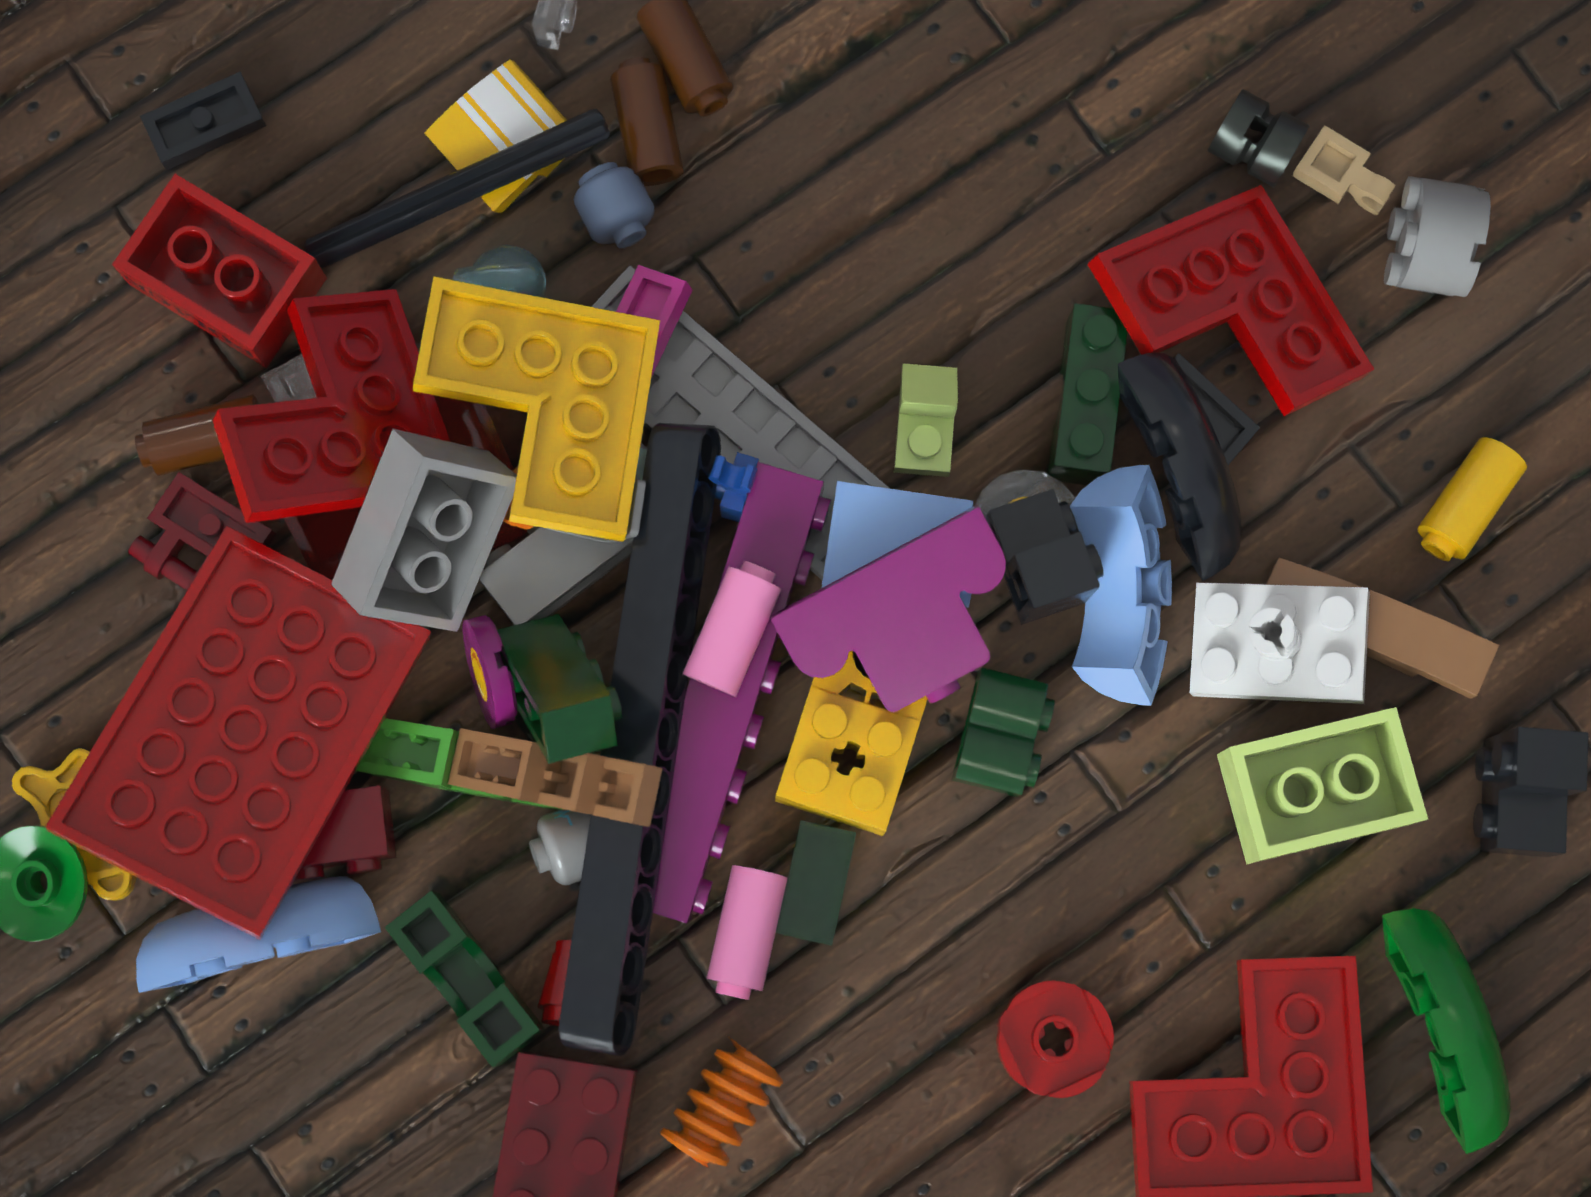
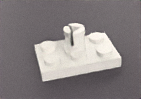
(1280, 642)

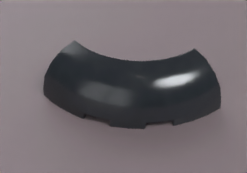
(1201, 484)

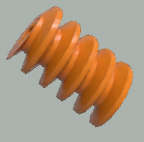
(722, 1105)

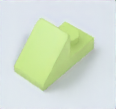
(926, 420)

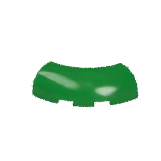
(1466, 1051)

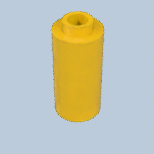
(1471, 499)

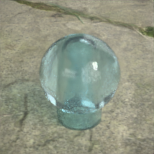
(506, 269)

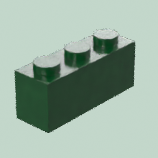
(559, 689)

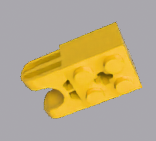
(843, 715)

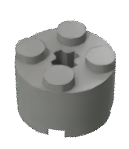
(1437, 236)

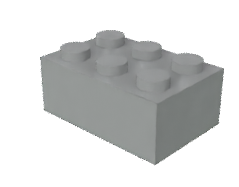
(424, 531)

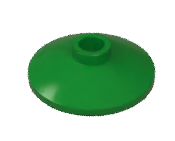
(25, 906)

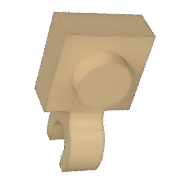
(1337, 167)

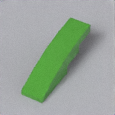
(420, 757)

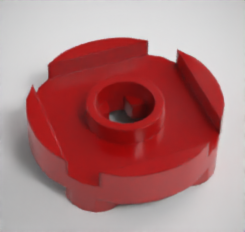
(1086, 1050)

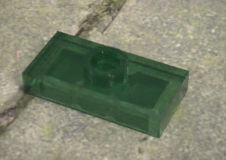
(816, 883)

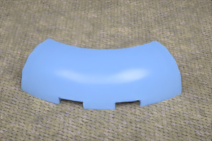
(1122, 618)
(201, 946)

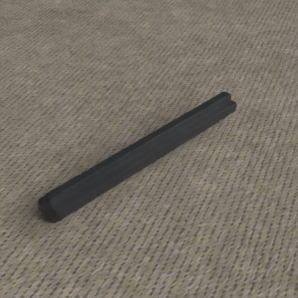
(458, 188)

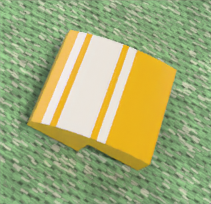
(491, 118)

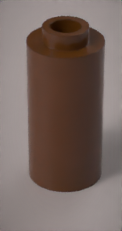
(685, 55)
(646, 121)
(183, 438)

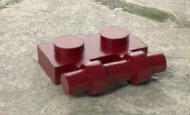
(190, 517)

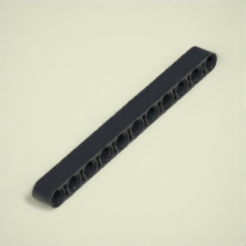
(648, 676)

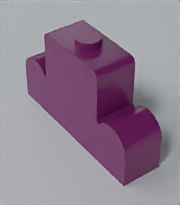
(902, 614)

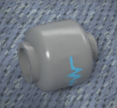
(561, 845)

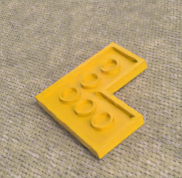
(576, 377)

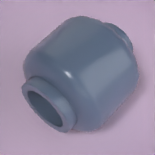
(613, 205)

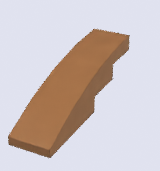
(1407, 636)
(578, 784)

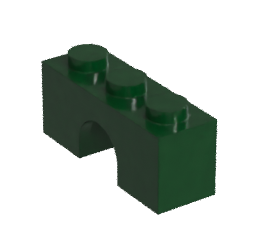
(1089, 395)
(466, 977)

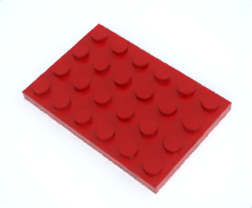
(238, 734)

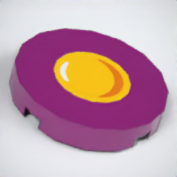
(488, 674)

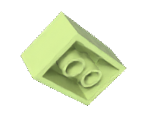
(1321, 785)

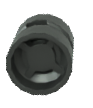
(1276, 147)

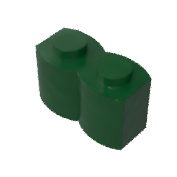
(1002, 733)

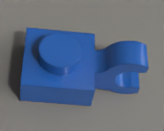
(733, 483)

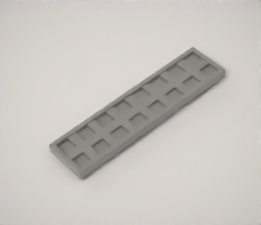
(709, 385)

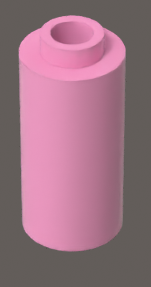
(733, 628)
(746, 931)

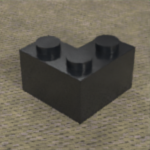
(1044, 562)
(1527, 789)

